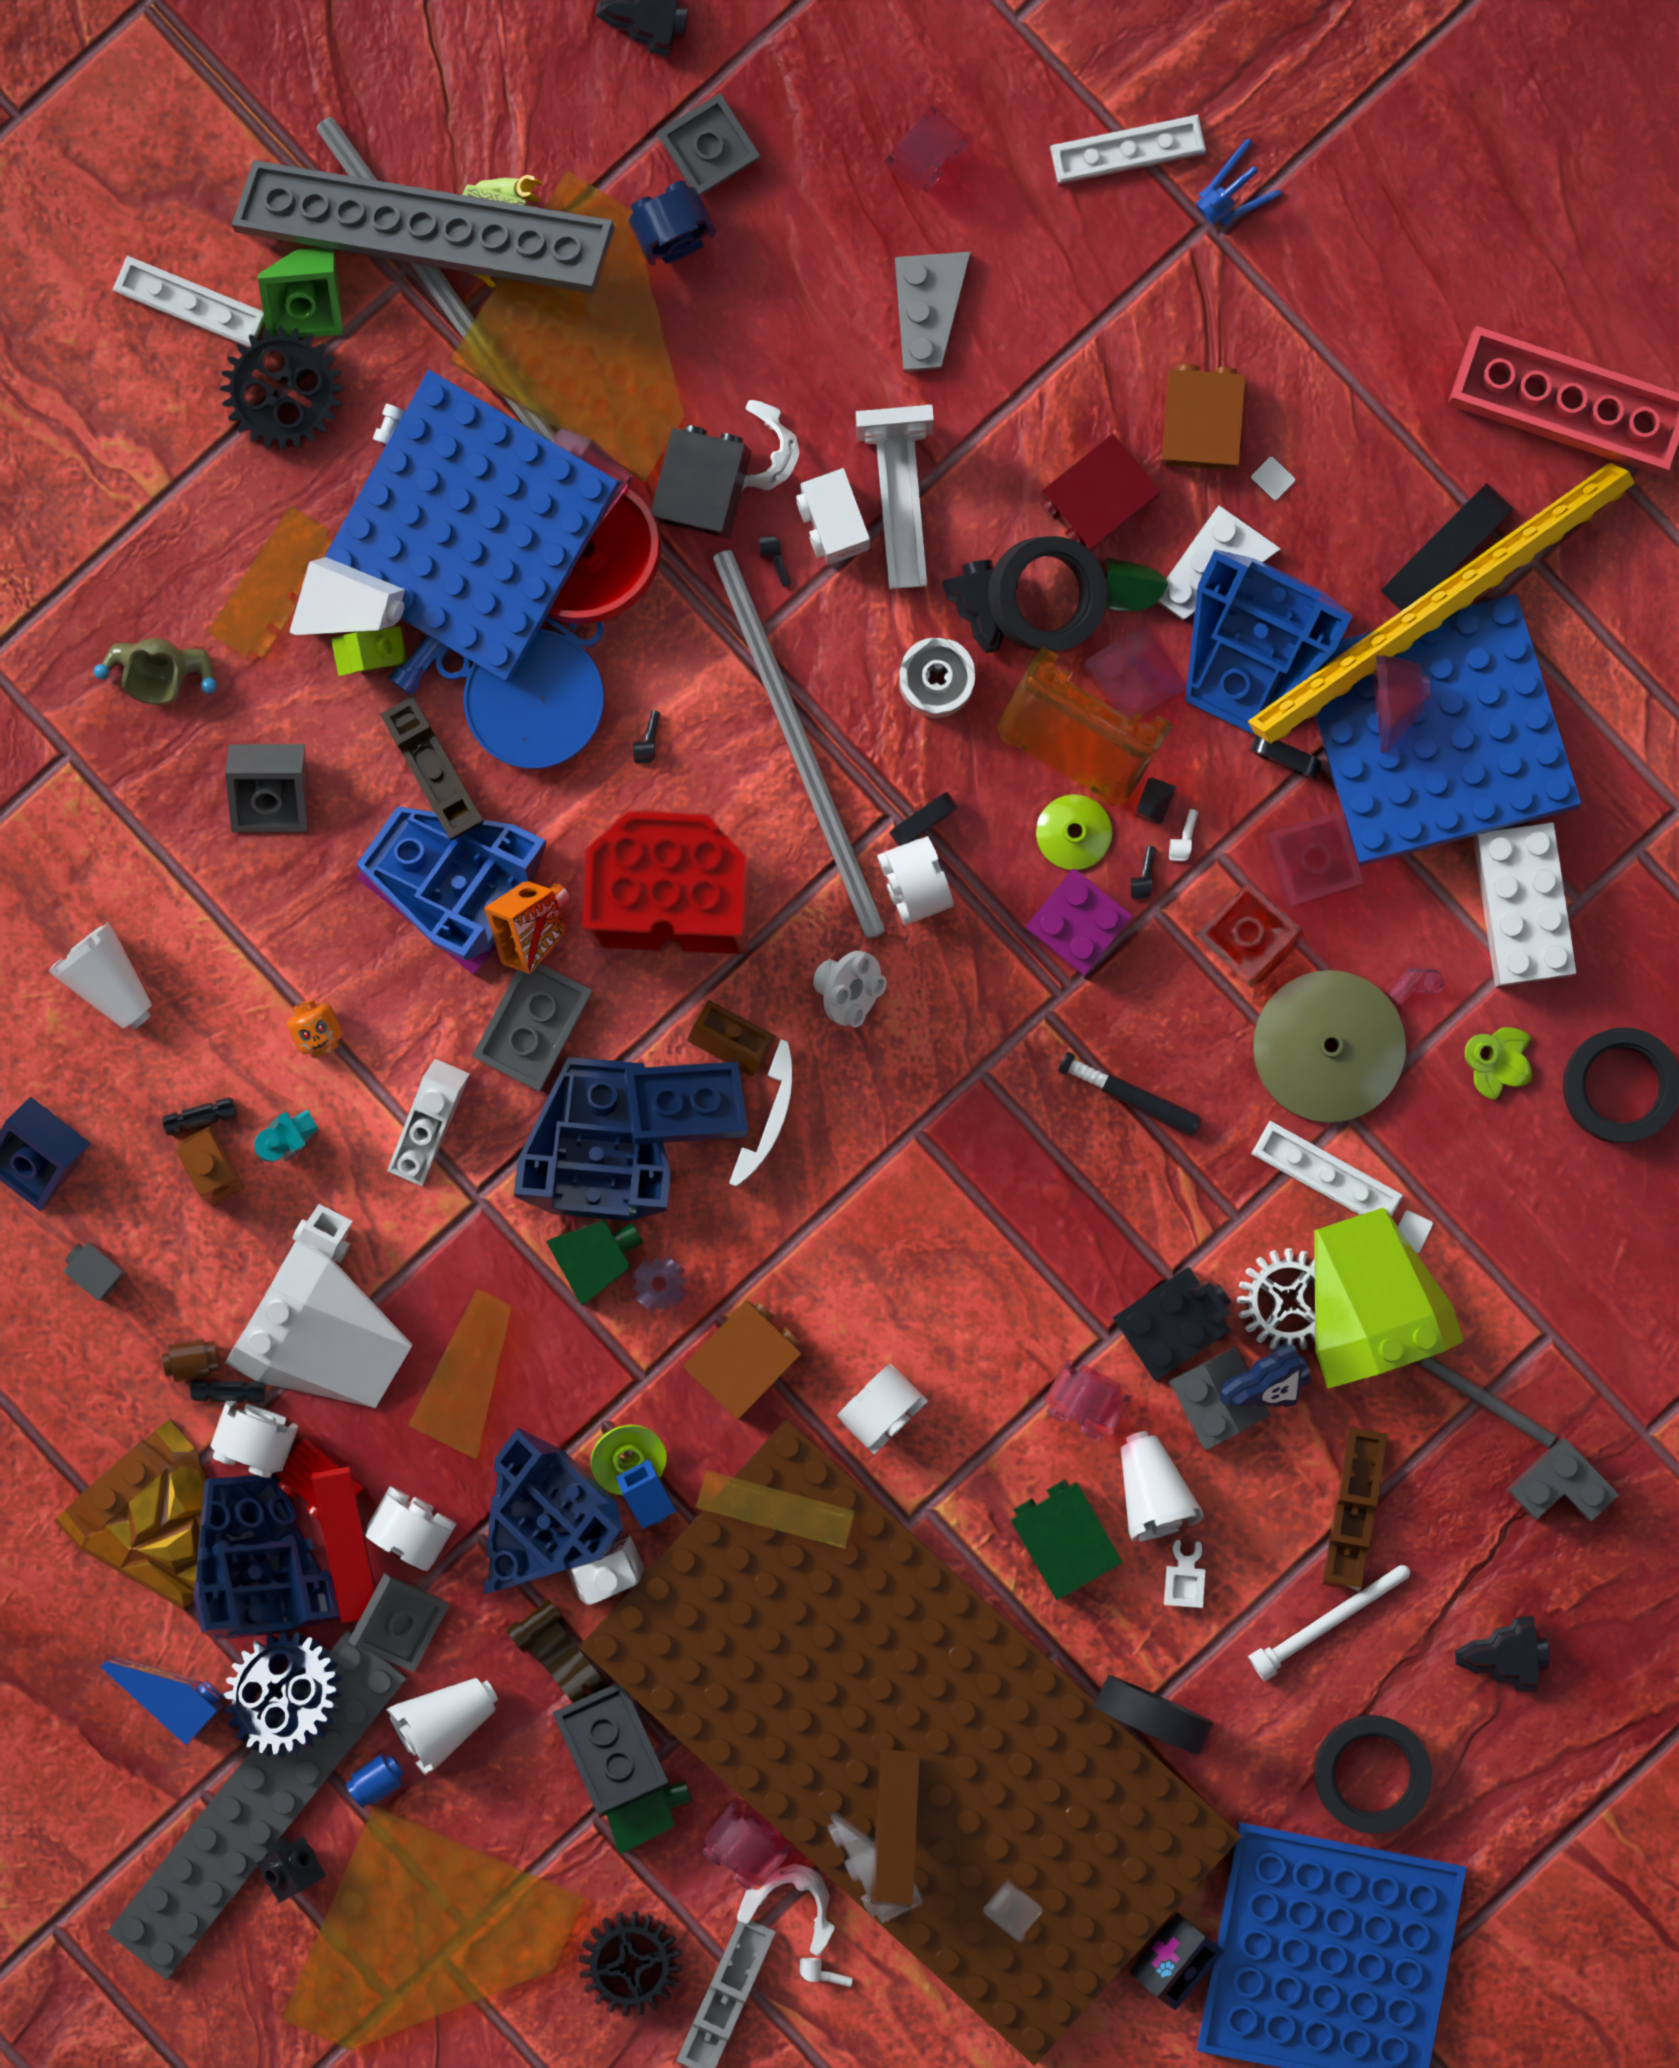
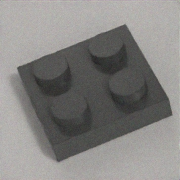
(708, 145)
(398, 1622)

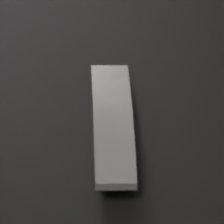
(725, 1996)

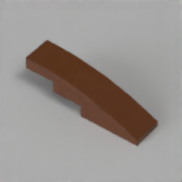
(1354, 1509)

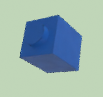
(646, 1494)

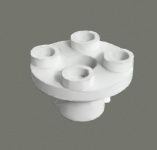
(849, 987)

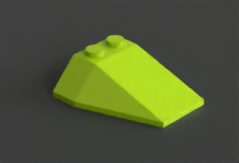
(1375, 1301)

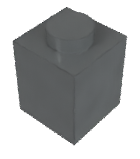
(93, 1270)

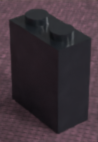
(701, 481)

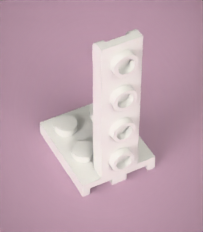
(894, 435)

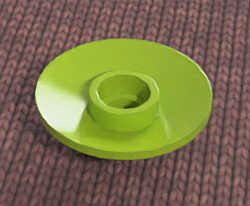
(1068, 851)
(606, 1458)

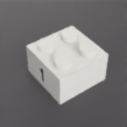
(834, 517)

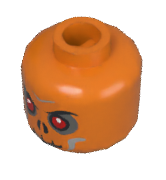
(314, 1028)

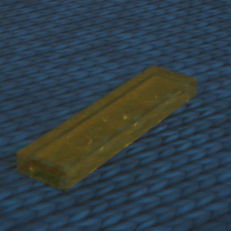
(775, 1509)

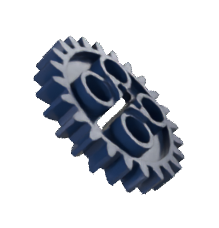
(302, 1716)

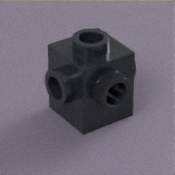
(290, 1867)

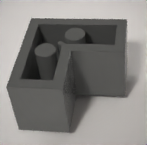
(1558, 1474)

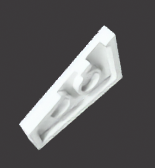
(1222, 533)

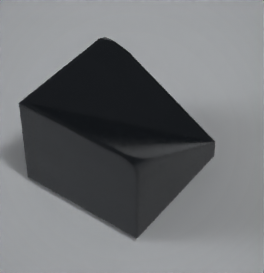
(1155, 800)

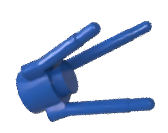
(1216, 204)

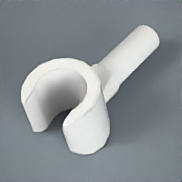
(1180, 848)
(811, 1971)

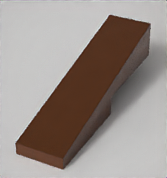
(895, 1829)

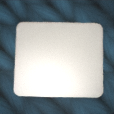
(1273, 478)
(1415, 1229)

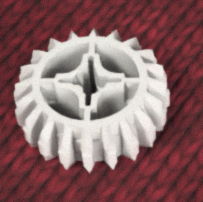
(1261, 1280)

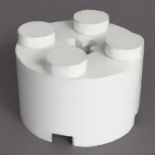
(937, 655)
(915, 880)
(881, 1408)
(253, 1438)
(409, 1529)

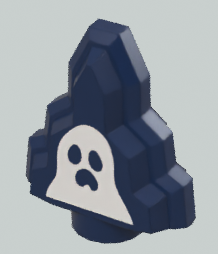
(1270, 1381)

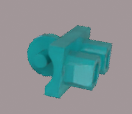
(284, 1137)

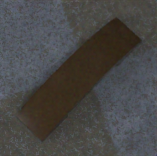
(432, 768)

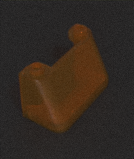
(1079, 732)

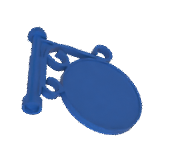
(510, 711)

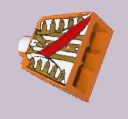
(527, 923)

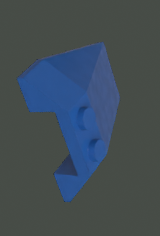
(1256, 636)
(449, 882)

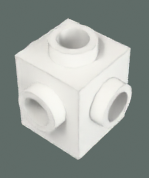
(325, 1232)

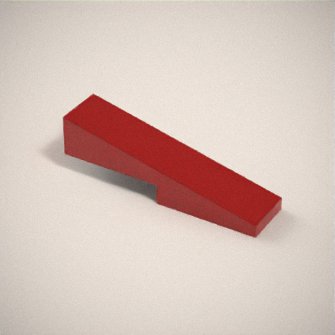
(344, 1541)

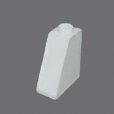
(344, 600)

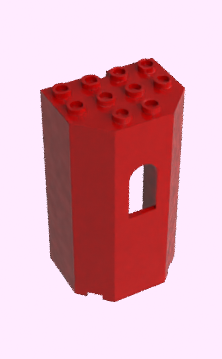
(666, 881)

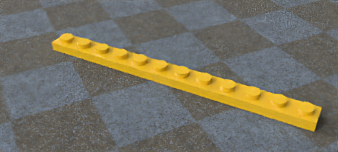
(1442, 601)

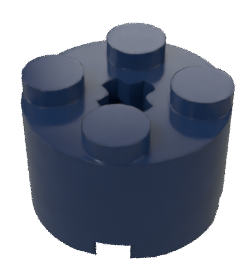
(671, 223)

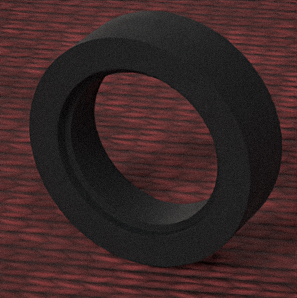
(1091, 593)
(1668, 1085)
(1153, 1714)
(1419, 1781)

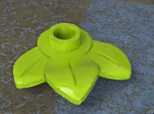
(1504, 1063)

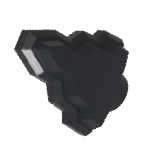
(647, 21)
(972, 602)
(1509, 1655)

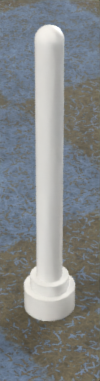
(1269, 1660)

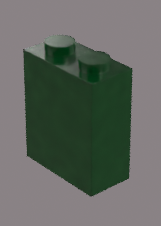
(1065, 1538)

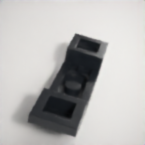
(1447, 547)

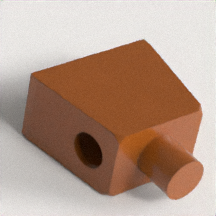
(209, 1166)

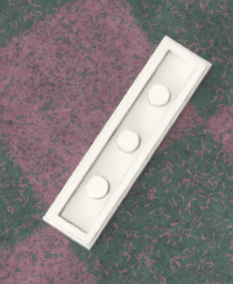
(1127, 149)
(188, 302)
(1323, 1172)

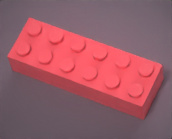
(1568, 401)

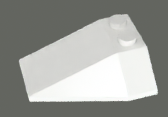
(320, 1334)

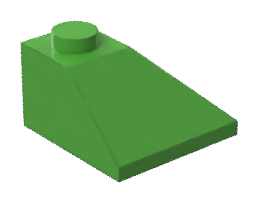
(302, 294)

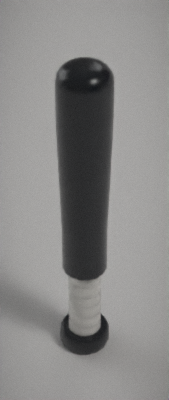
(1140, 1099)

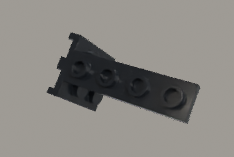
(1174, 1322)

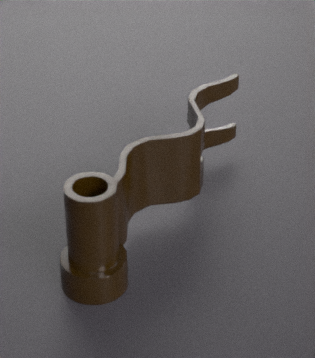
(556, 1651)

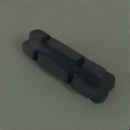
(199, 1116)
(228, 1391)

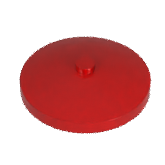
(614, 565)

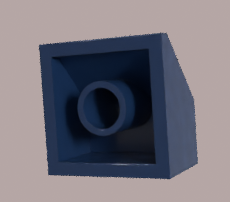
(38, 1153)

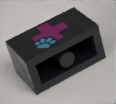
(1176, 1961)

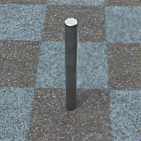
(1488, 1401)

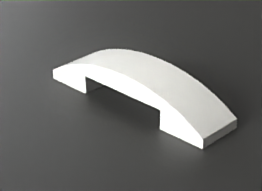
(749, 1160)

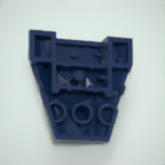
(255, 1564)

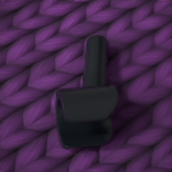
(771, 547)
(645, 750)
(1142, 886)

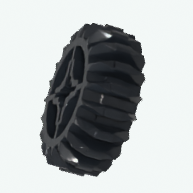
(648, 1959)

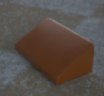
(730, 1037)

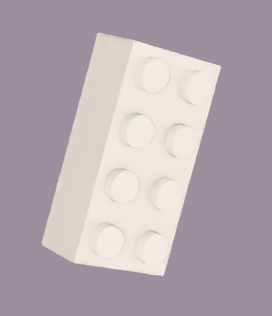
(1524, 904)

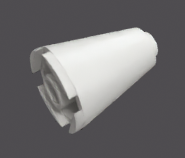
(105, 978)
(1154, 1490)
(442, 1720)

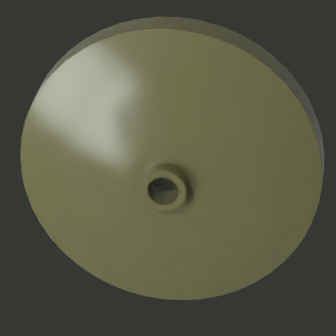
(1292, 1051)

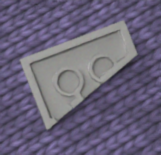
(927, 305)

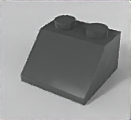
(267, 787)
(1199, 1398)

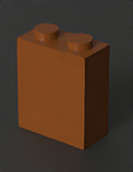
(1203, 418)
(743, 1358)

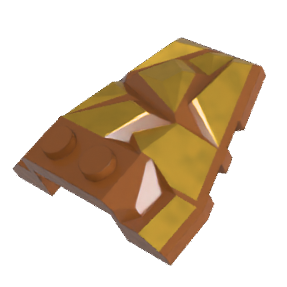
(146, 1515)

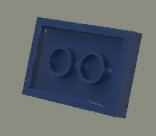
(685, 1103)

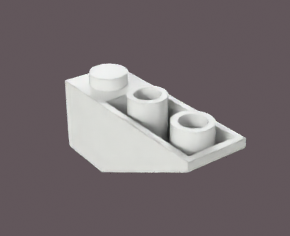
(428, 1121)

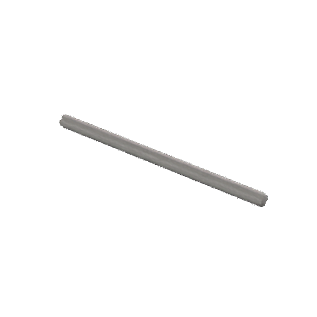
(430, 275)
(799, 744)

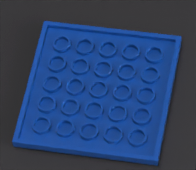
(473, 523)
(1474, 756)
(1329, 1954)

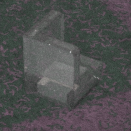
(1012, 1910)

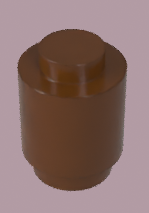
(190, 1360)

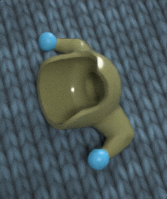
(156, 669)

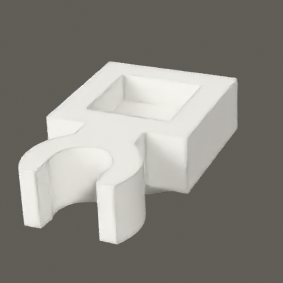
(1185, 1583)

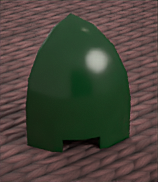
(1132, 586)

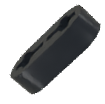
(1286, 757)
(923, 819)

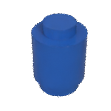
(375, 1780)

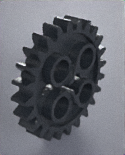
(264, 418)

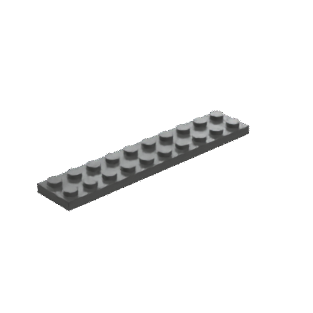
(423, 226)
(247, 1818)

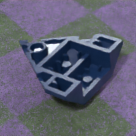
(544, 1514)

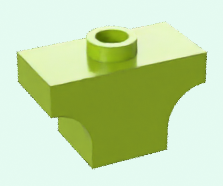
(369, 650)

